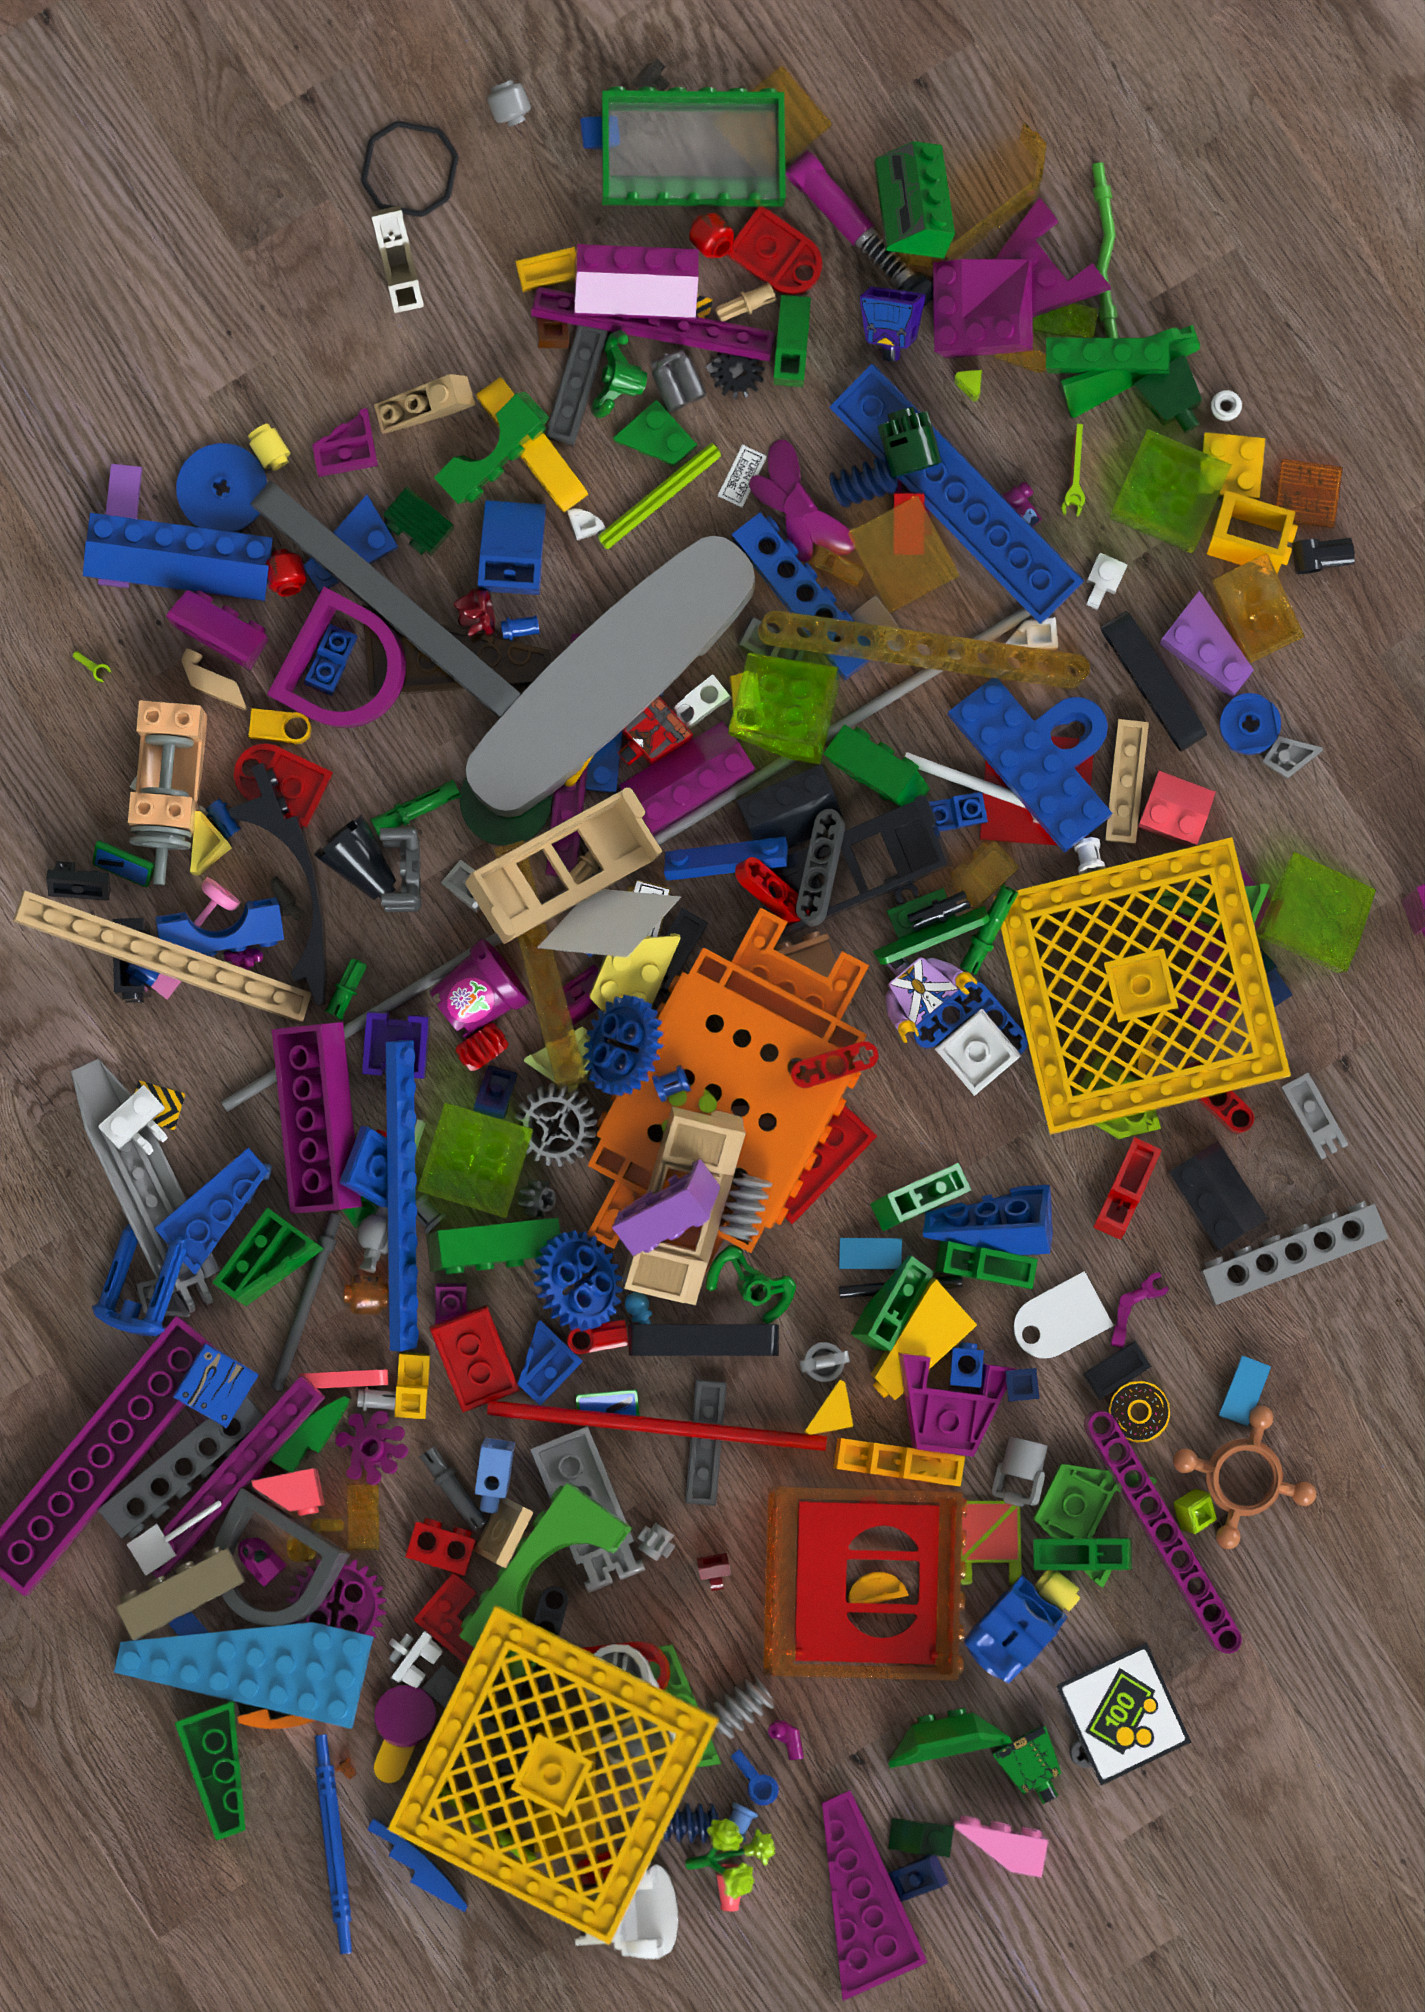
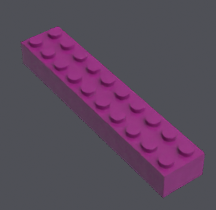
(97, 1459)

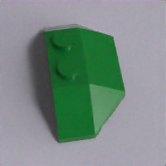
(945, 1737)

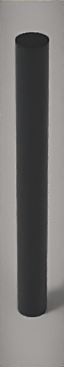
(873, 1288)

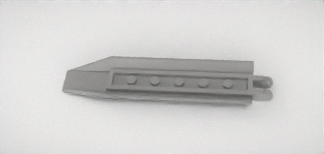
(140, 1180)

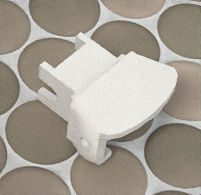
(650, 1921)

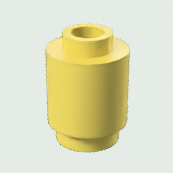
(269, 447)
(1057, 1590)

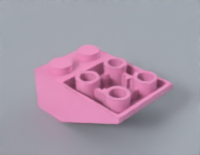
(1016, 1851)

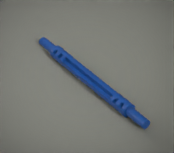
(333, 1844)

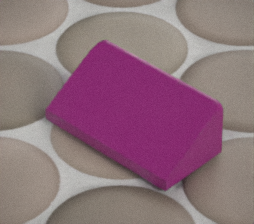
(578, 992)

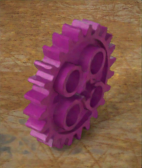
(364, 1610)

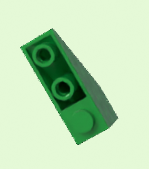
(792, 341)

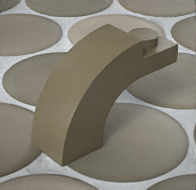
(397, 259)

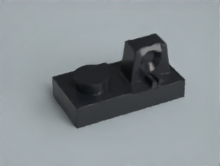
(68, 883)

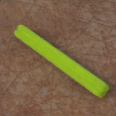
(659, 496)

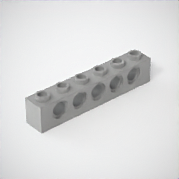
(1369, 1232)

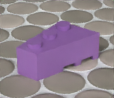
(1207, 647)
(668, 1212)

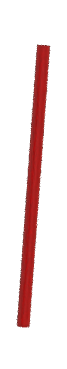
(656, 1425)

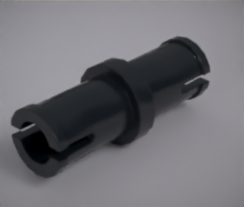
(939, 911)

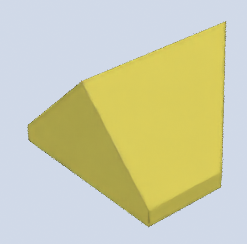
(207, 844)

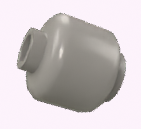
(508, 103)

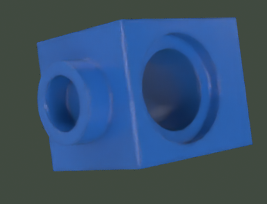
(956, 1377)

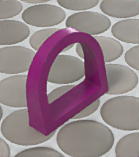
(304, 647)

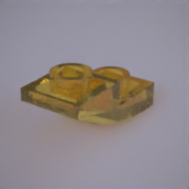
(363, 1517)

